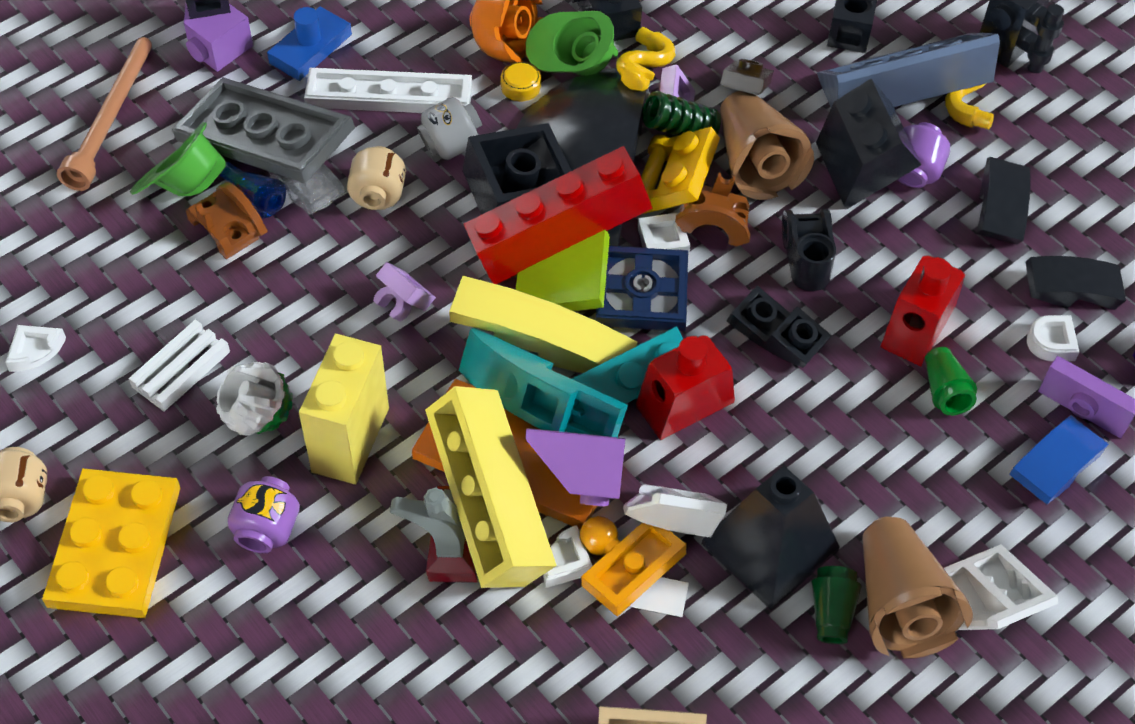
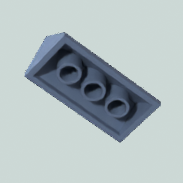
(920, 70)

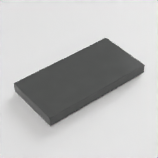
(266, 129)

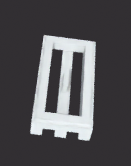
(174, 360)

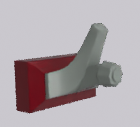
(448, 549)

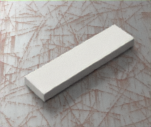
(384, 89)

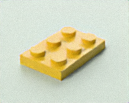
(112, 543)

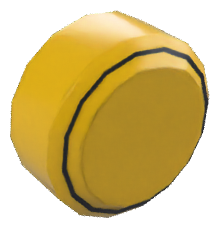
(520, 81)

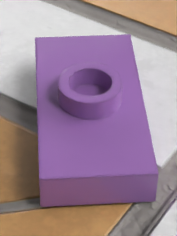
(1088, 397)

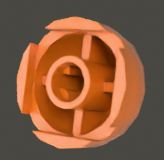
(503, 27)

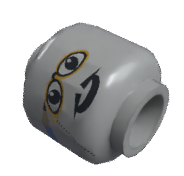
(447, 127)

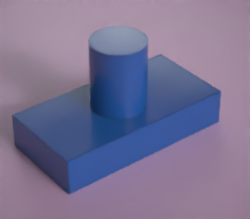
(310, 42)

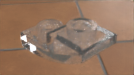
(316, 192)

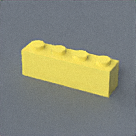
(490, 488)

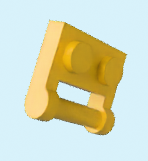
(686, 167)

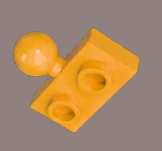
(629, 564)

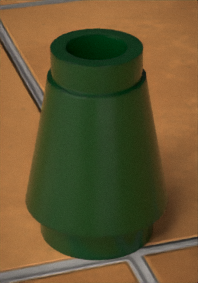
(835, 602)

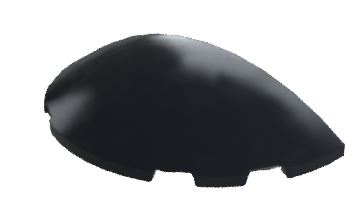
(591, 119)

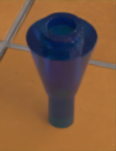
(263, 192)

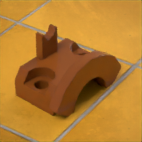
(718, 208)
(228, 219)

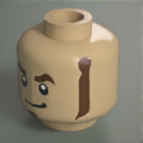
(377, 176)
(21, 484)

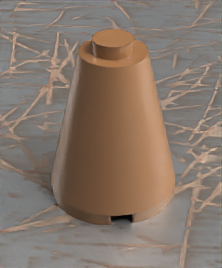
(763, 147)
(909, 593)

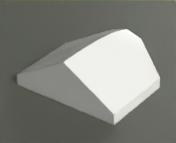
(676, 510)
(999, 589)

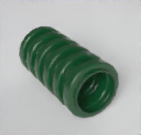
(678, 115)

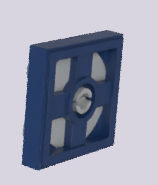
(645, 289)

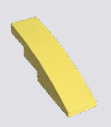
(537, 325)

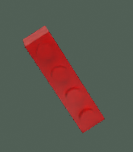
(558, 215)

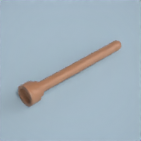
(79, 168)

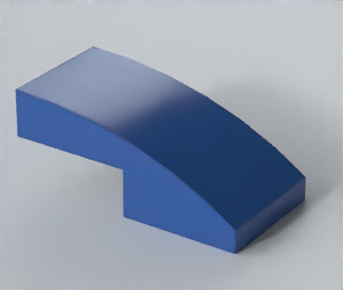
(1058, 459)

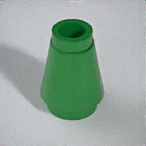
(949, 382)

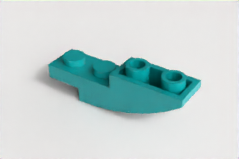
(536, 391)

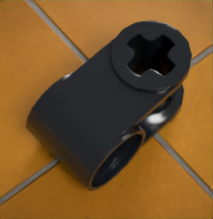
(809, 248)

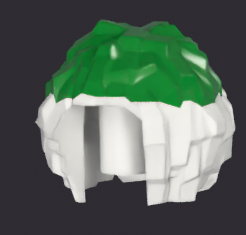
(254, 398)

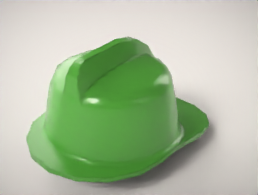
(572, 42)
(187, 169)

